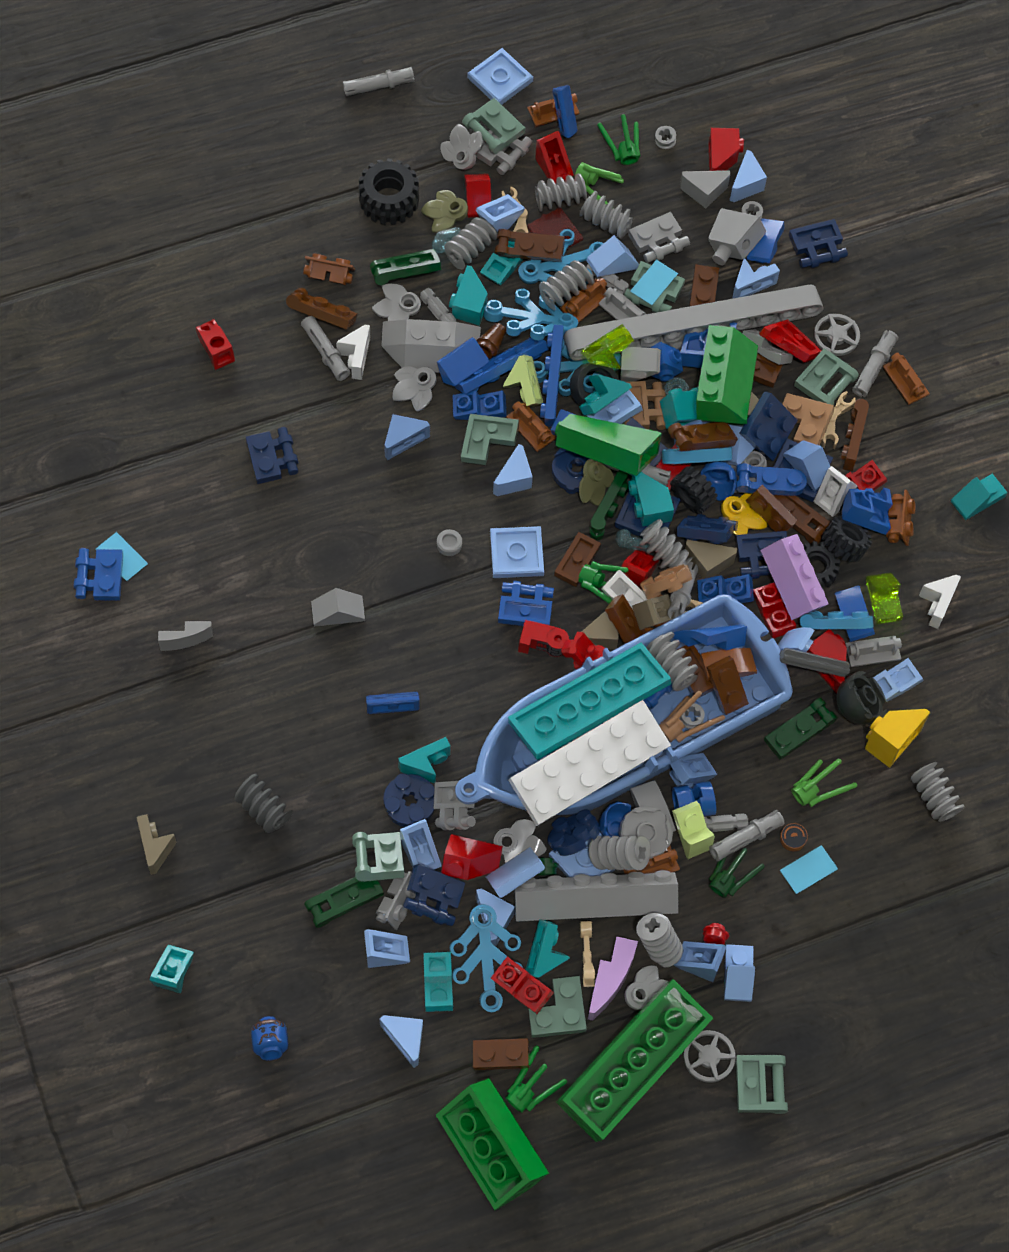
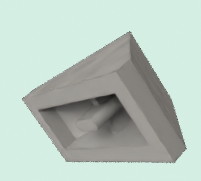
(704, 185)
(639, 363)
(337, 608)

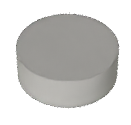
(449, 542)

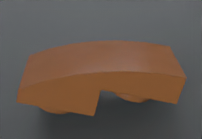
(742, 657)

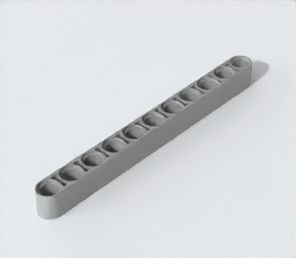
(673, 324)

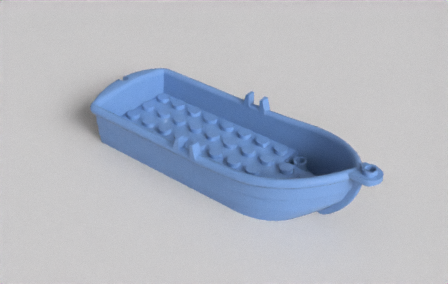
(507, 755)

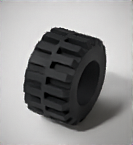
(383, 176)

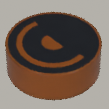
(793, 837)

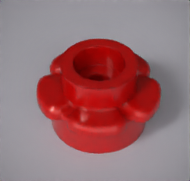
(715, 934)

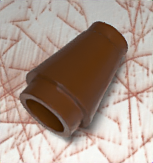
(492, 339)

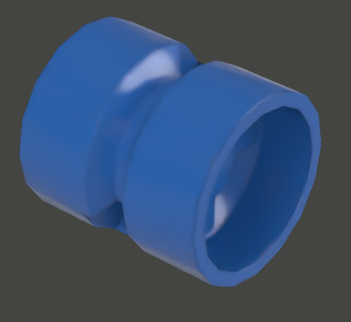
(701, 792)

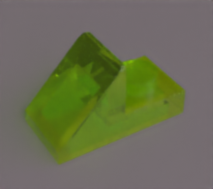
(602, 350)
(884, 597)

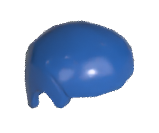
(722, 478)
(612, 818)

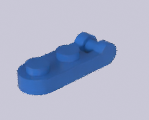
(776, 480)

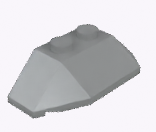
(424, 341)

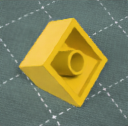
(894, 733)

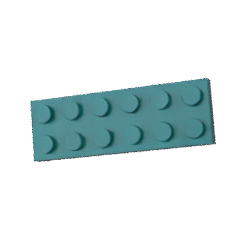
(589, 700)

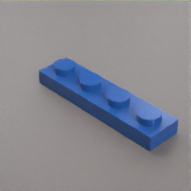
(501, 364)
(553, 365)

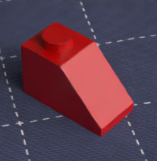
(724, 148)
(830, 646)
(470, 858)

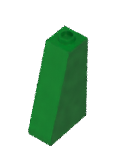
(609, 442)

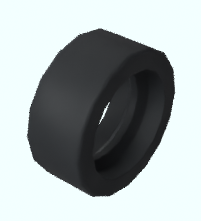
(578, 376)

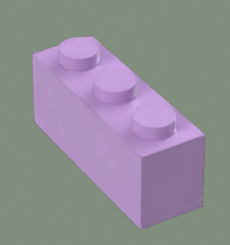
(794, 576)

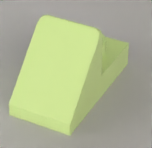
(525, 375)
(693, 830)

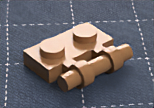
(643, 396)

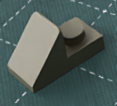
(155, 847)

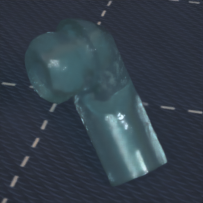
(625, 540)

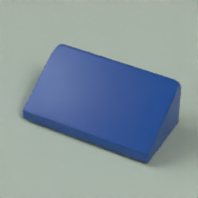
(565, 111)
(462, 362)
(392, 702)

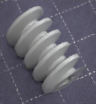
(560, 191)
(606, 215)
(469, 242)
(564, 283)
(664, 545)
(672, 661)
(936, 793)
(620, 852)
(660, 939)

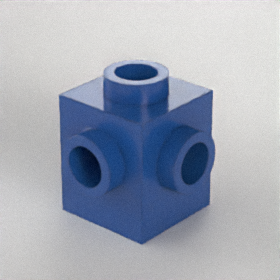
(669, 362)

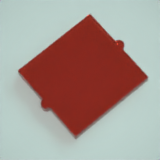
(553, 225)

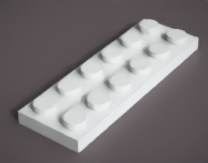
(589, 762)

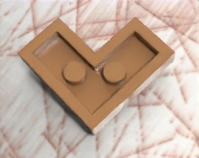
(811, 416)

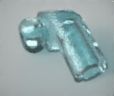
(442, 238)

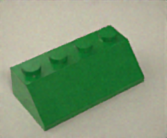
(726, 376)
(491, 1143)

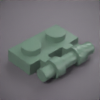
(670, 293)

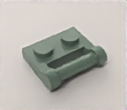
(499, 121)
(820, 373)
(387, 856)
(752, 1083)

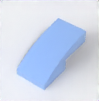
(898, 679)

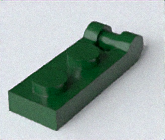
(405, 266)
(608, 505)
(800, 729)
(342, 899)

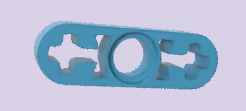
(675, 456)

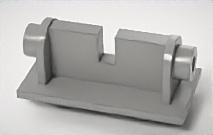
(619, 306)
(874, 651)
(392, 909)

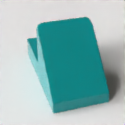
(606, 391)
(978, 496)
(420, 761)
(542, 957)
(171, 968)

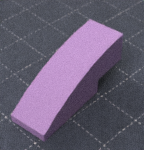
(612, 975)

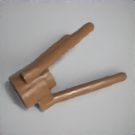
(673, 726)

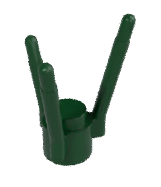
(723, 882)

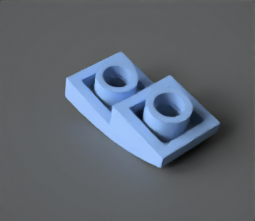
(797, 639)

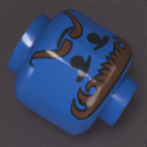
(269, 1038)

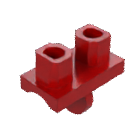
(580, 649)

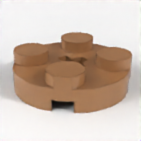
(668, 579)

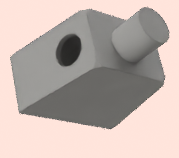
(735, 235)

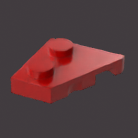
(791, 339)

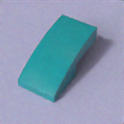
(500, 268)
(438, 981)

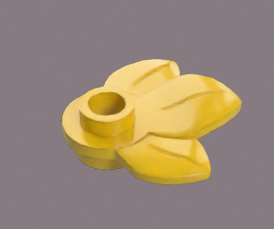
(745, 515)

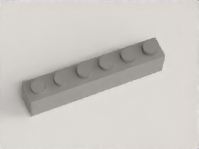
(596, 896)

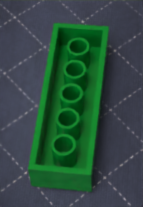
(634, 1060)

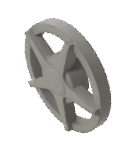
(837, 334)
(710, 1056)

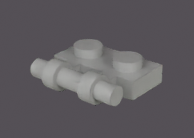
(507, 161)
(656, 232)
(447, 801)

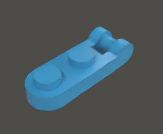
(837, 620)

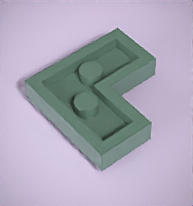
(482, 432)
(565, 1016)

